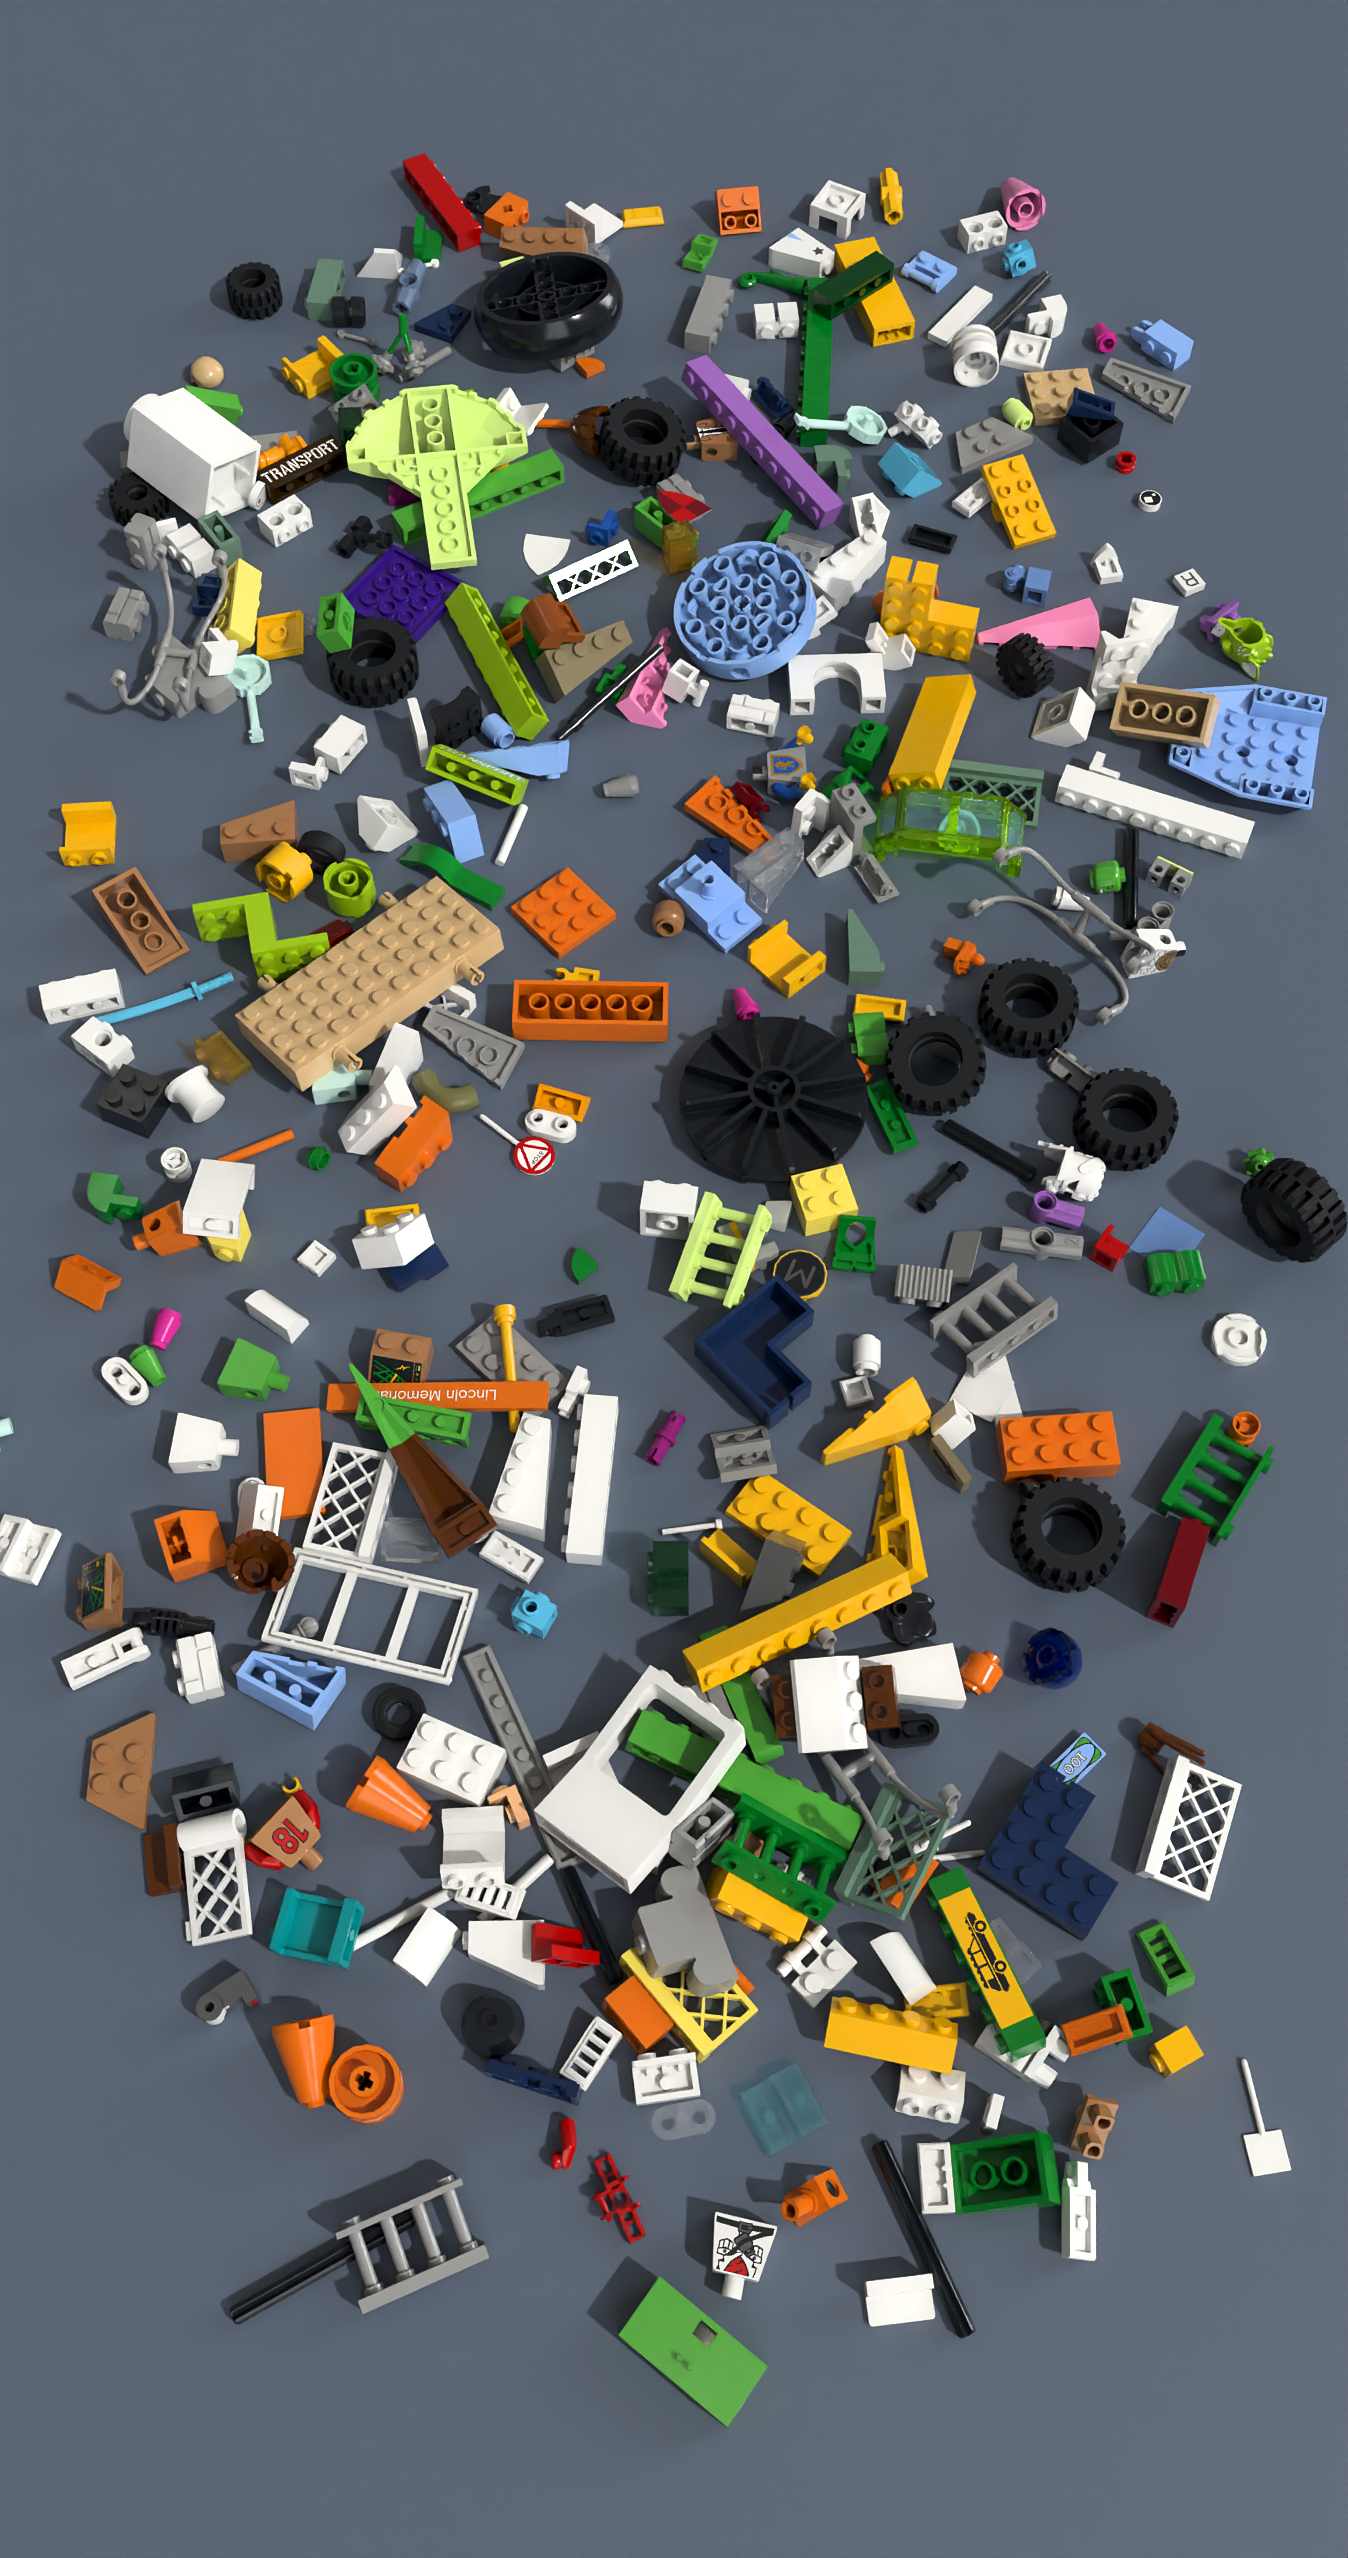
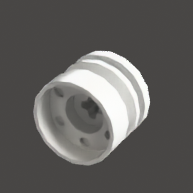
(975, 355)

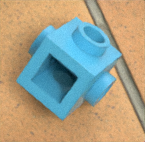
(1018, 258)
(533, 1614)

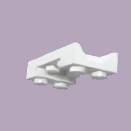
(1116, 662)

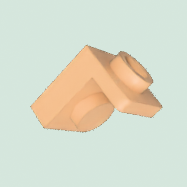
(515, 1810)

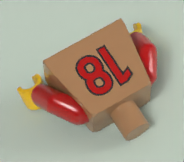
(287, 1834)

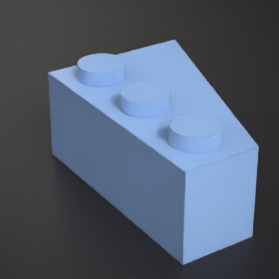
(454, 820)
(290, 1686)

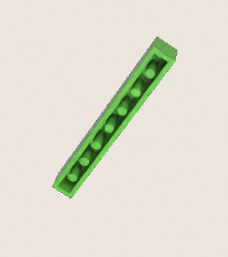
(490, 493)
(686, 1753)

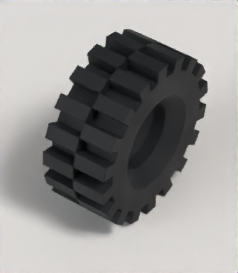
(129, 488)
(1025, 665)

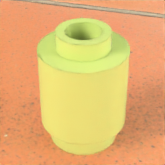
(1017, 414)

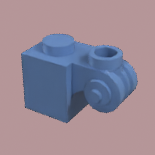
(1032, 582)

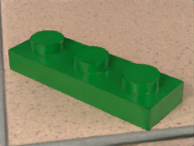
(891, 1117)

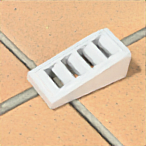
(471, 1896)
(615, 2037)

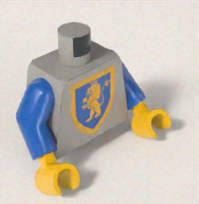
(786, 768)

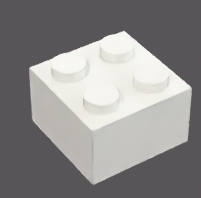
(668, 1209)

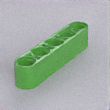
(751, 1713)

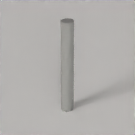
(431, 360)

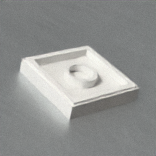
(1025, 351)
(418, 731)

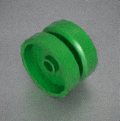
(351, 372)

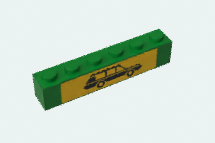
(986, 1965)

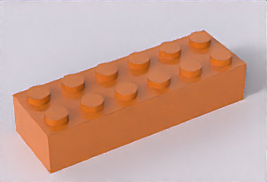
(590, 1010)

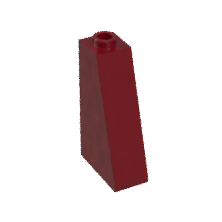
(1178, 1572)

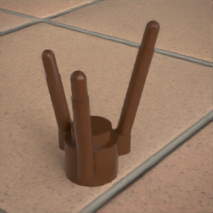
(1155, 1738)

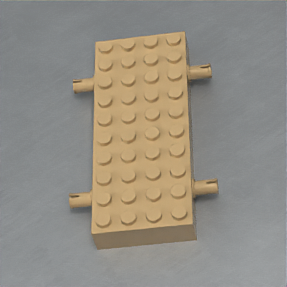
(369, 982)

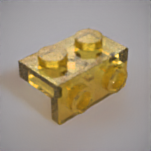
(223, 1057)

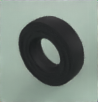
(386, 1701)

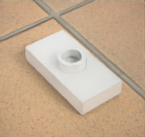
(972, 499)
(511, 1557)
(935, 2178)

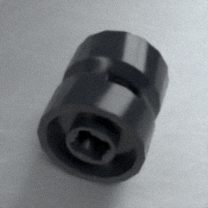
(341, 314)

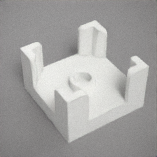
(839, 205)

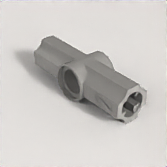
(1056, 1246)

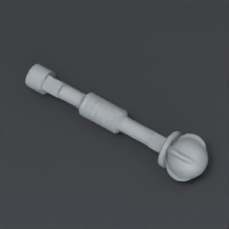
(307, 1628)

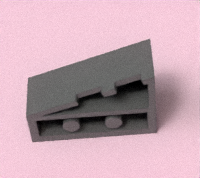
(773, 1574)

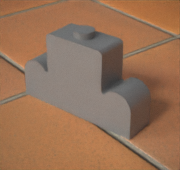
(213, 692)
(684, 1934)

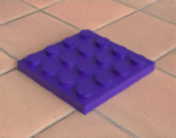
(403, 591)

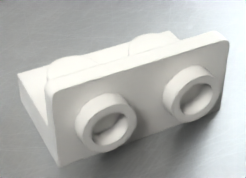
(810, 813)

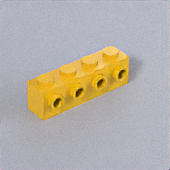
(891, 2034)

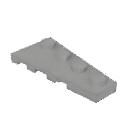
(1148, 388)
(477, 1045)

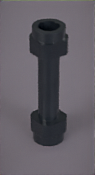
(927, 1201)

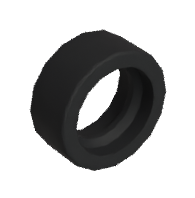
(323, 842)

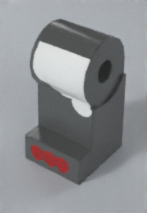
(225, 1997)

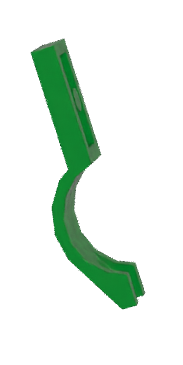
(454, 874)

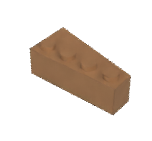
(541, 240)

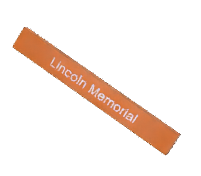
(449, 1395)

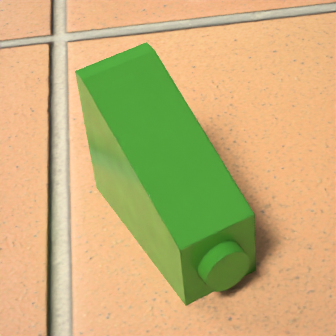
(223, 403)

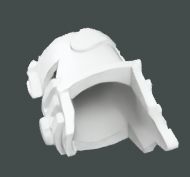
(1076, 1173)

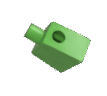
(251, 1373)

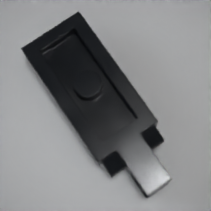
(577, 1317)

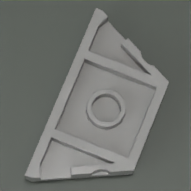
(988, 442)

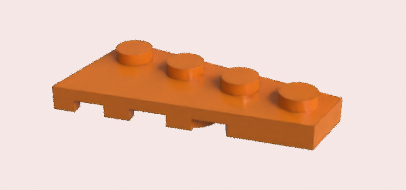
(723, 814)

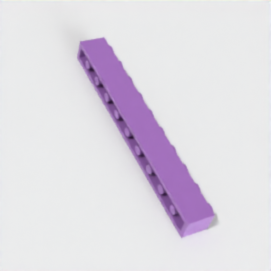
(762, 441)

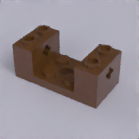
(878, 1695)

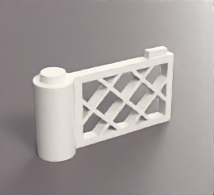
(201, 1838)

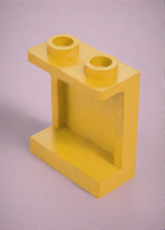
(311, 373)

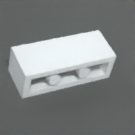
(82, 996)

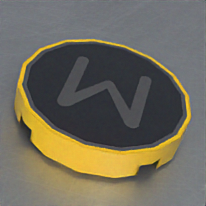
(802, 1273)

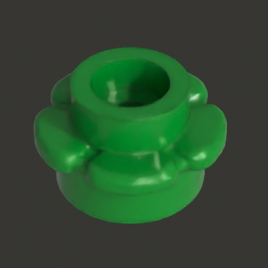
(318, 1158)

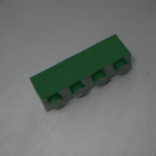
(853, 285)

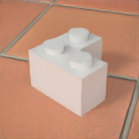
(393, 1243)

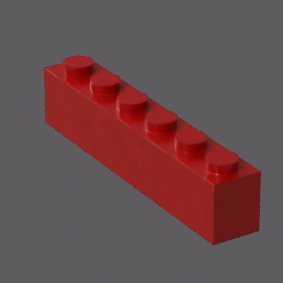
(442, 202)

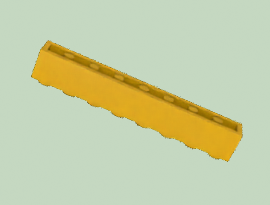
(796, 1622)

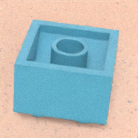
(908, 472)

